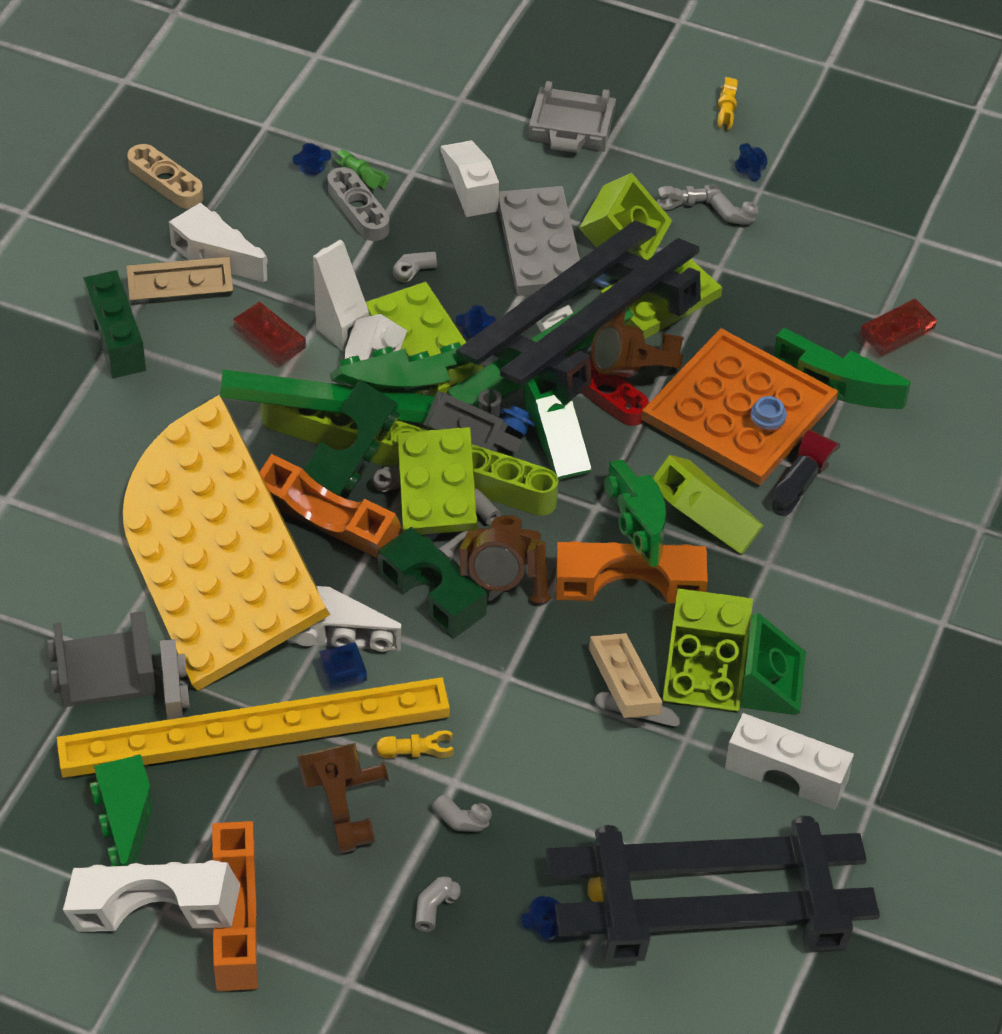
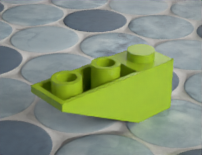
(706, 503)

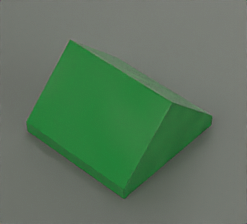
(772, 670)

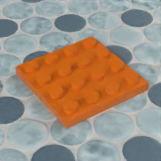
(713, 400)

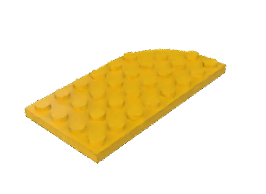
(215, 547)

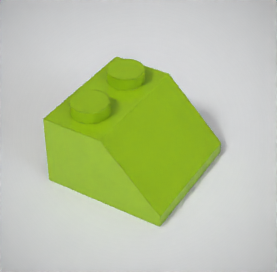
(618, 206)

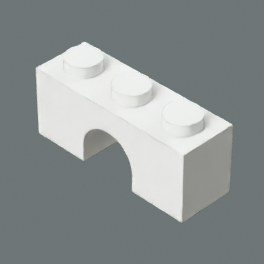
(816, 766)

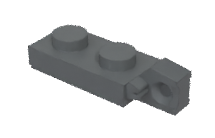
(485, 428)

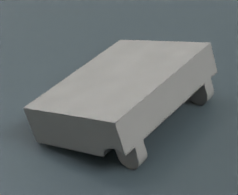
(572, 119)

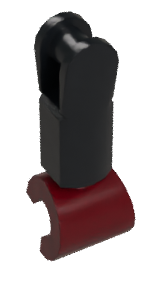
(812, 456)

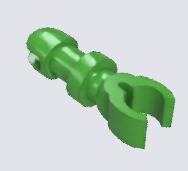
(369, 175)

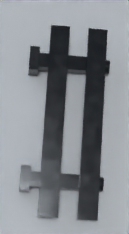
(612, 258)
(629, 921)

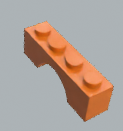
(352, 522)
(590, 566)
(236, 946)

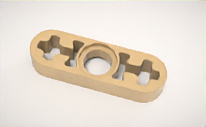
(170, 188)

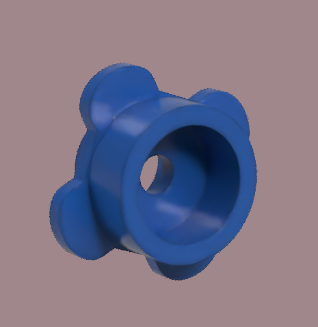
(517, 420)

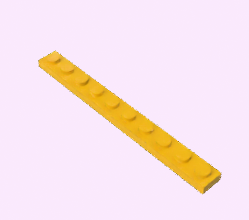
(256, 726)

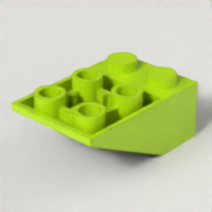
(708, 650)

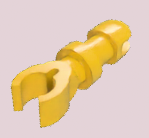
(727, 103)
(391, 747)

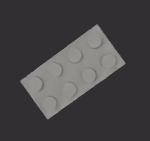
(537, 236)

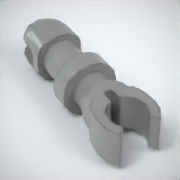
(687, 196)

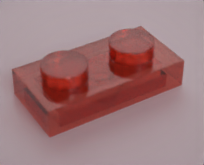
(898, 327)
(269, 333)

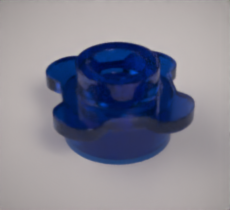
(311, 159)
(751, 161)
(474, 321)
(533, 919)

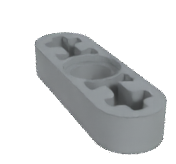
(358, 216)

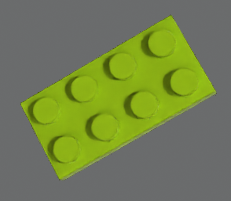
(426, 327)

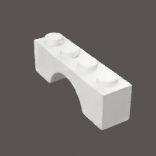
(105, 895)

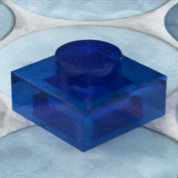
(343, 666)

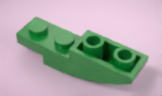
(398, 372)
(854, 376)
(640, 508)

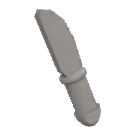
(668, 716)

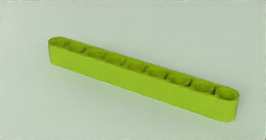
(495, 474)

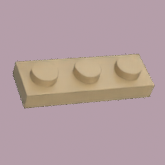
(179, 278)
(625, 676)

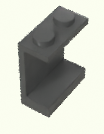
(103, 665)

